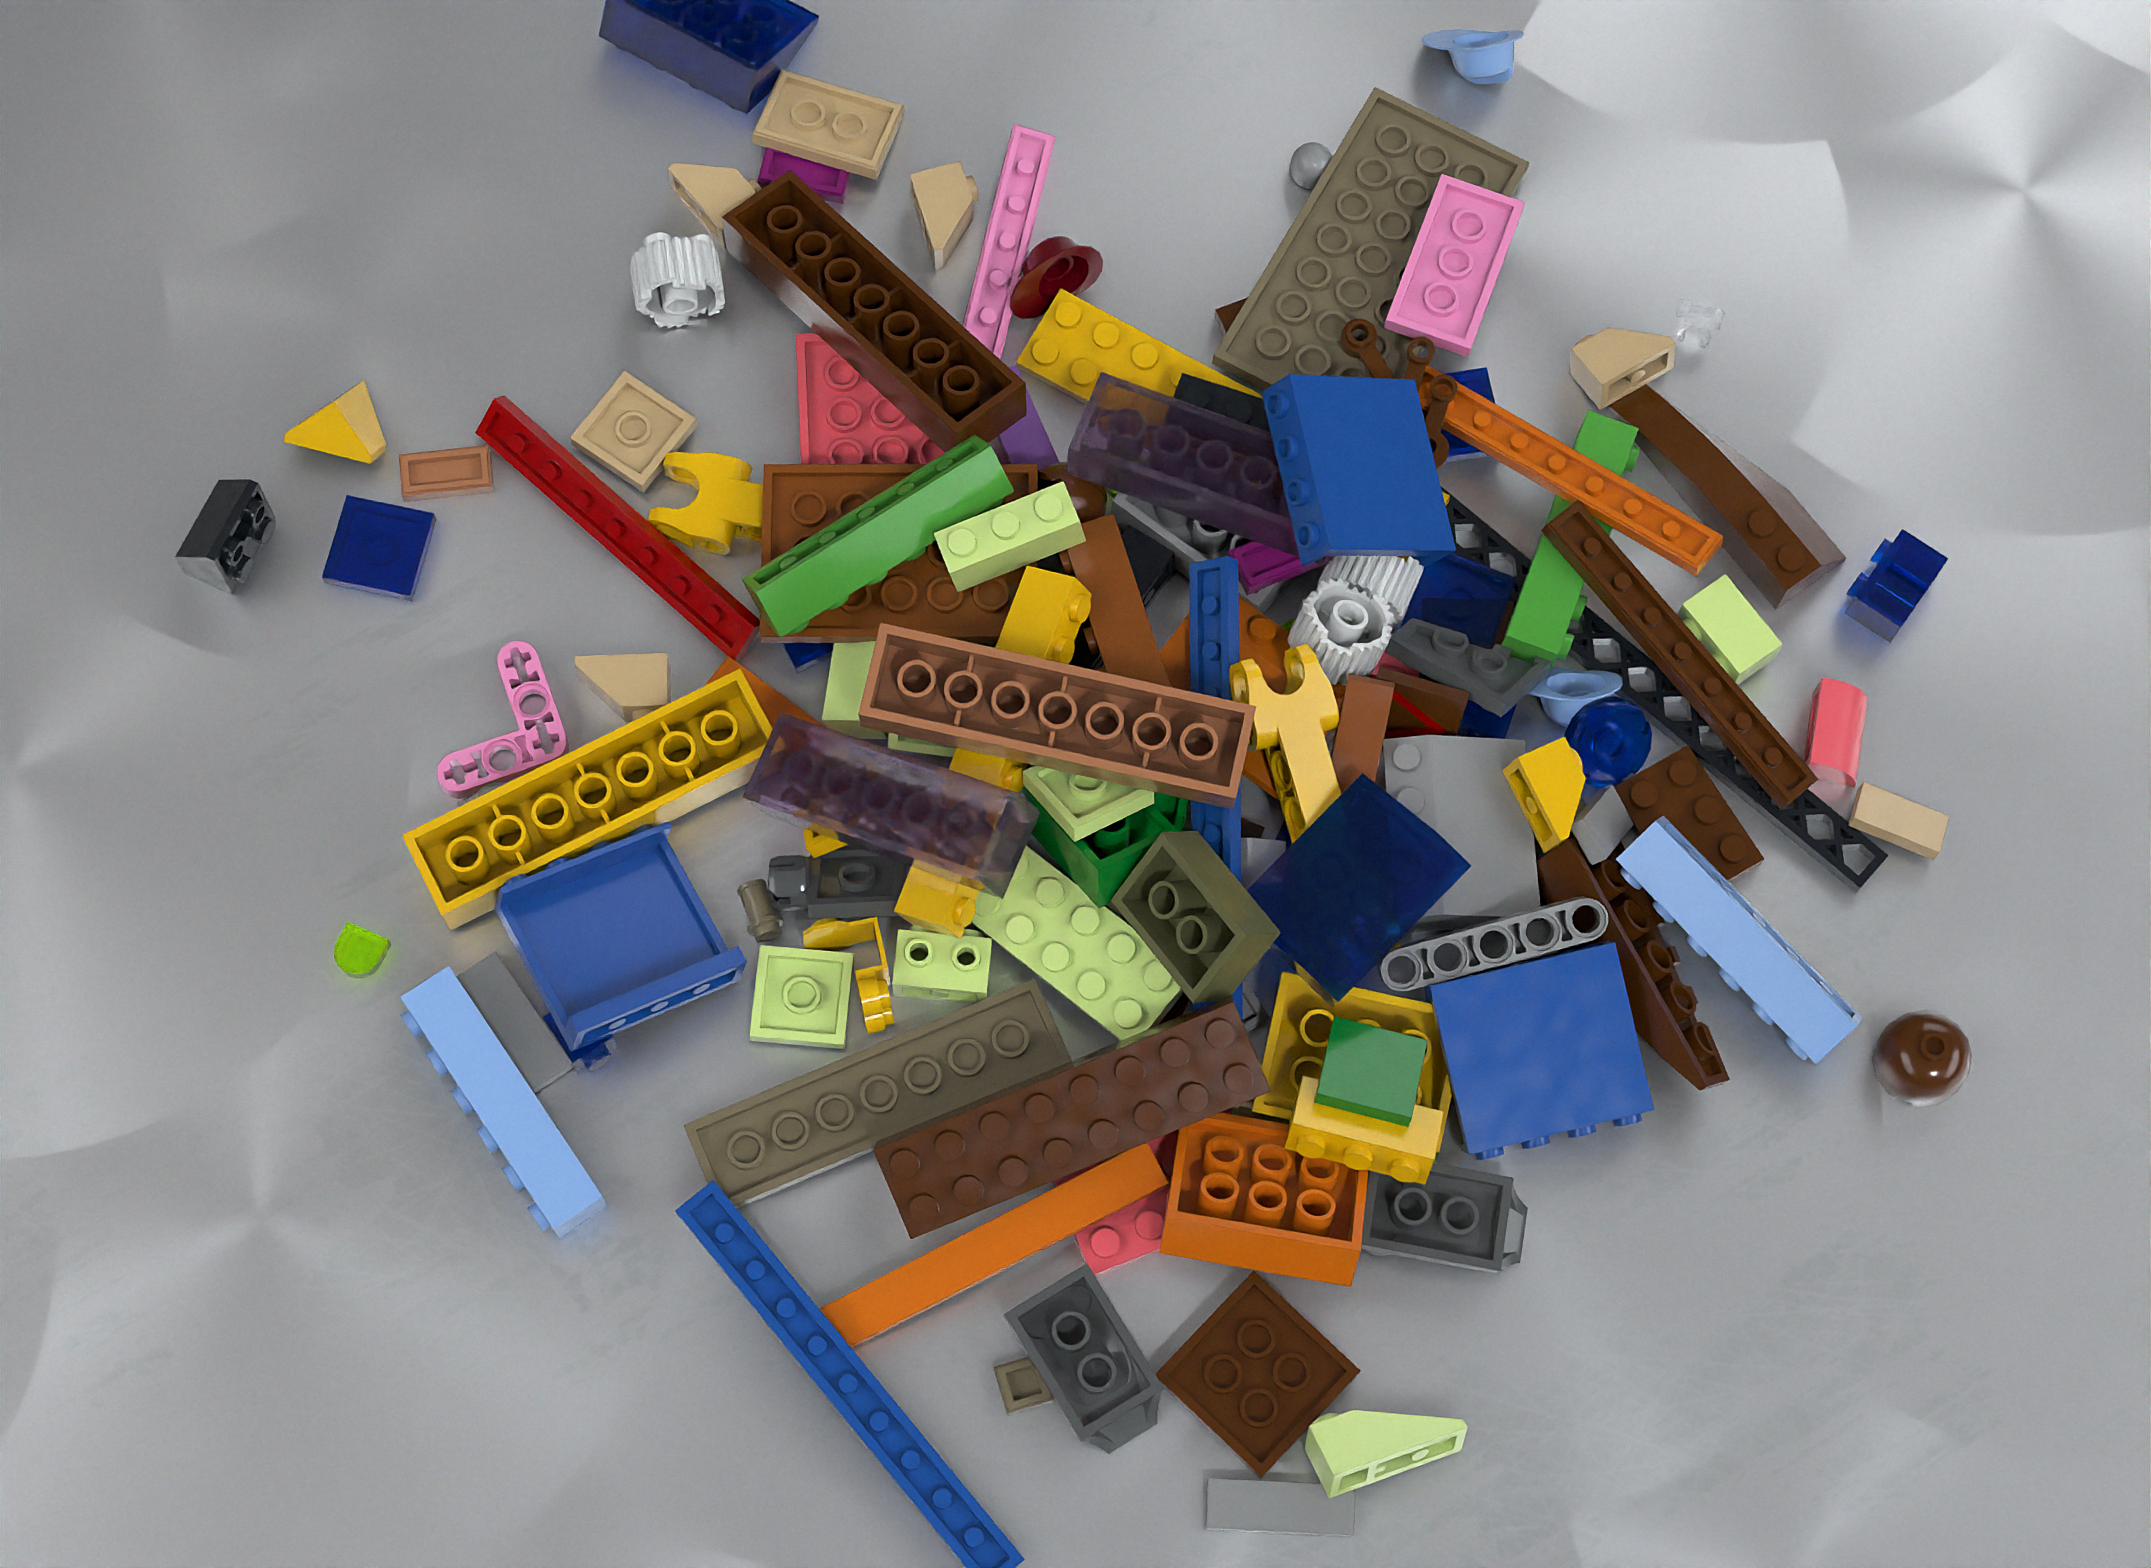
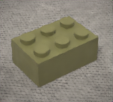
(1195, 916)

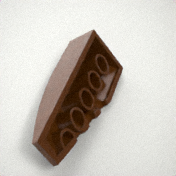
(1757, 516)
(1657, 998)

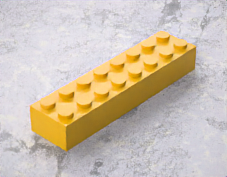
(592, 795)

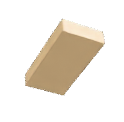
(1898, 820)

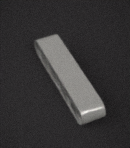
(1515, 946)

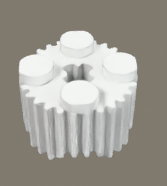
(677, 278)
(1378, 576)
(1343, 630)

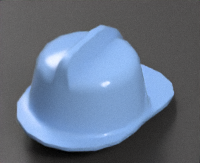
(1478, 55)
(1568, 690)

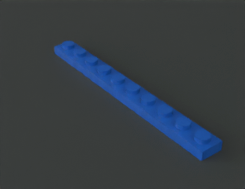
(1212, 651)
(846, 1381)

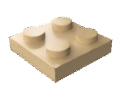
(633, 431)

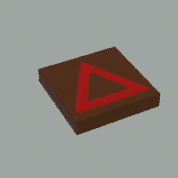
(1422, 706)

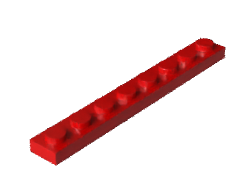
(619, 528)

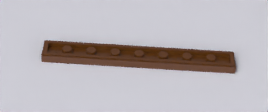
(1679, 654)

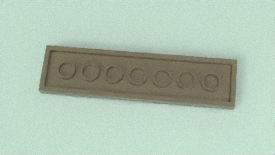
(875, 1094)

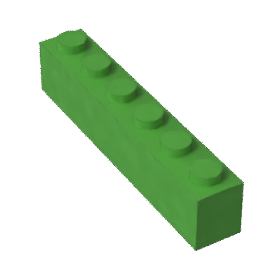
(877, 536)
(1552, 586)

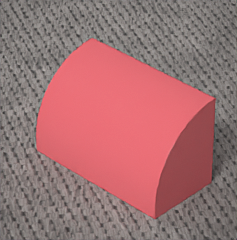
(1835, 731)

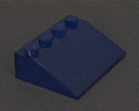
(713, 45)
(1354, 887)

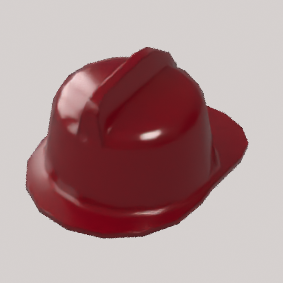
(1051, 267)

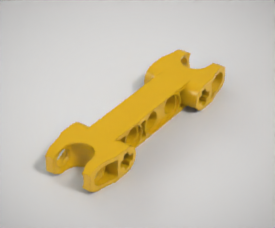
(723, 508)
(1293, 733)

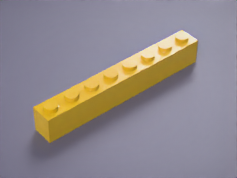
(1040, 625)

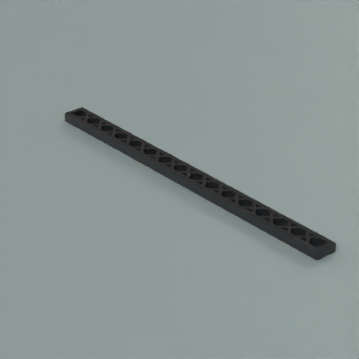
(1678, 730)

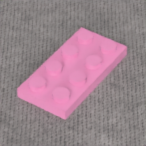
(1454, 265)

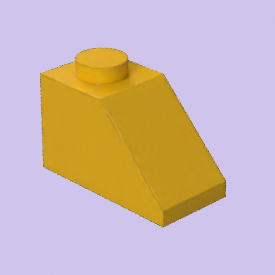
(1548, 790)

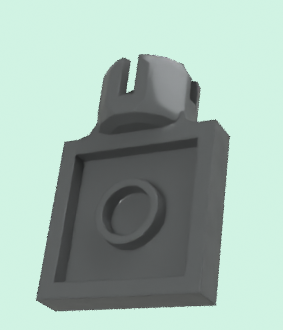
(837, 884)

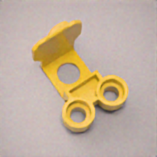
(871, 982)

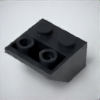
(227, 534)

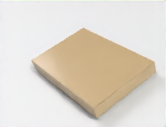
(828, 124)

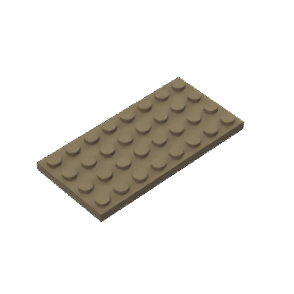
(1354, 244)

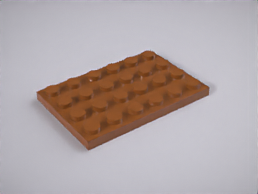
(915, 592)

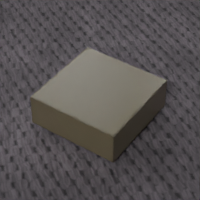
(1021, 1386)

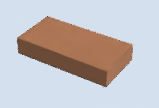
(446, 473)

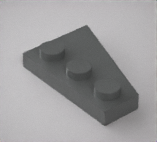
(1490, 675)

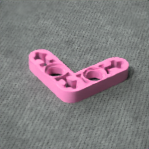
(520, 742)

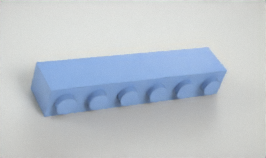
(1739, 940)
(503, 1102)

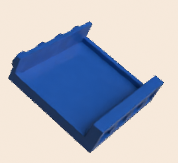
(1357, 468)
(615, 936)
(1540, 1049)

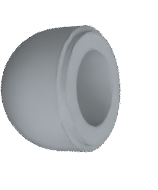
(1309, 164)

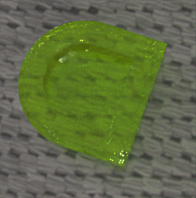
(360, 951)

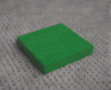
(1371, 1071)

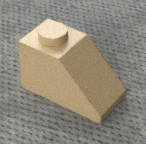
(711, 192)
(943, 207)
(1619, 362)
(627, 682)

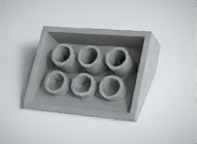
(1466, 799)

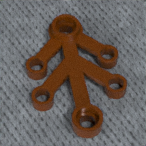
(1415, 370)

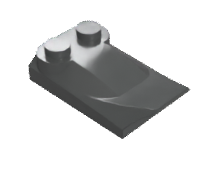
(1451, 1220)
(1088, 1360)

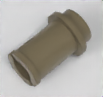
(762, 918)

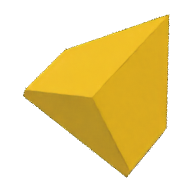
(342, 428)

